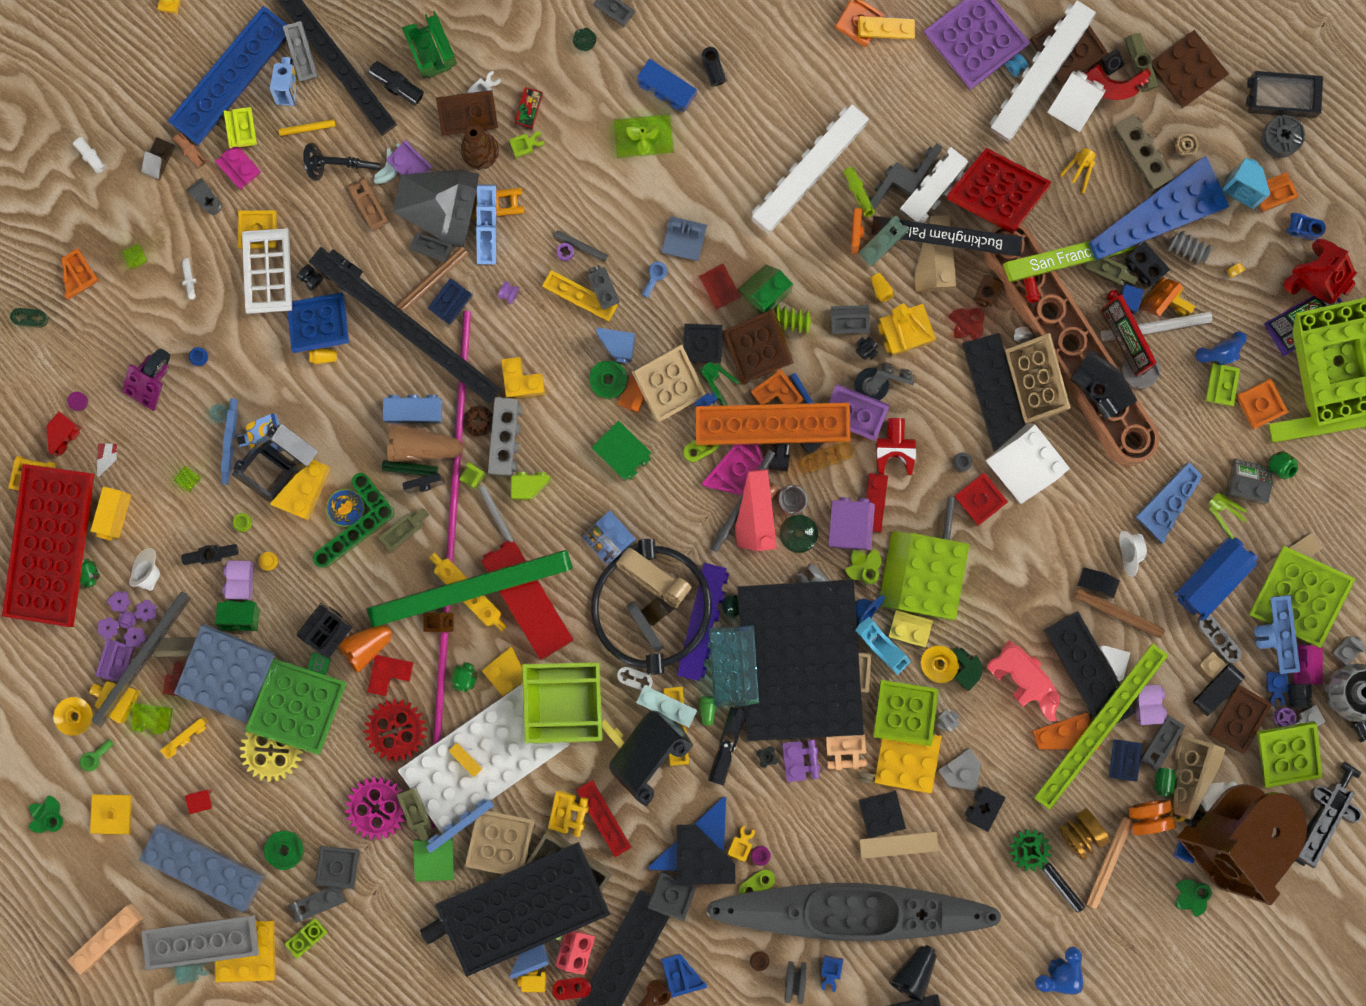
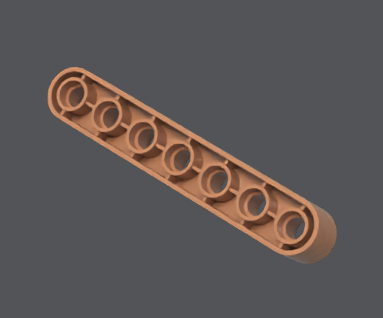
(1072, 323)

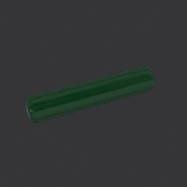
(409, 468)

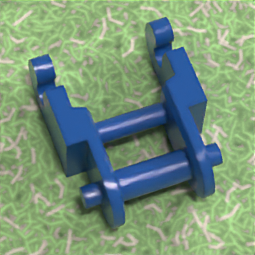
(706, 400)

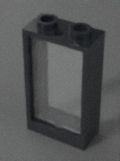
(1285, 94)

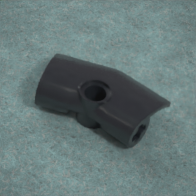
(1115, 390)

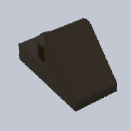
(157, 159)
(657, 610)

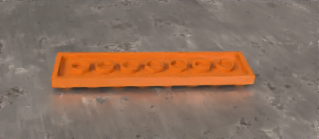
(773, 424)

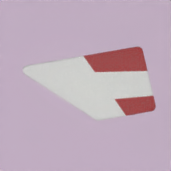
(106, 457)

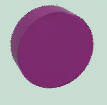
(77, 401)
(760, 855)

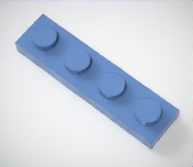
(453, 829)

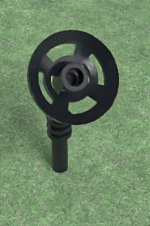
(319, 160)

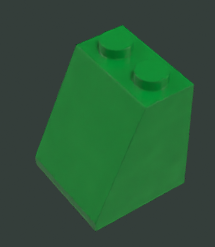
(766, 288)

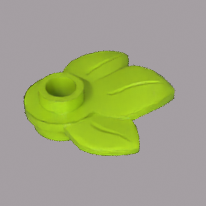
(863, 563)

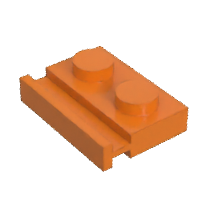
(1280, 190)
(1161, 296)

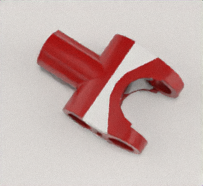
(896, 446)

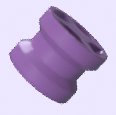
(508, 292)
(1288, 715)

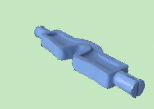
(228, 449)

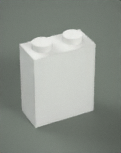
(1077, 100)

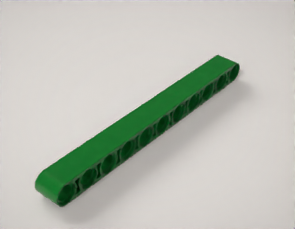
(469, 588)

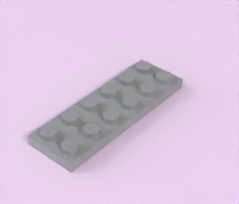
(200, 942)

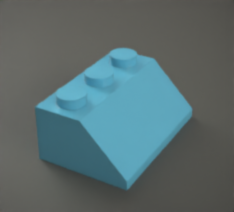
(1247, 184)

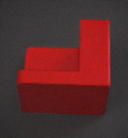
(199, 801)

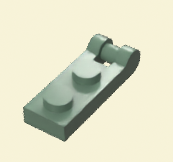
(883, 241)

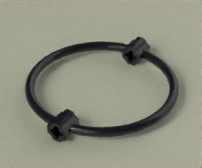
(654, 662)

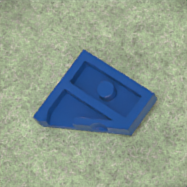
(681, 976)

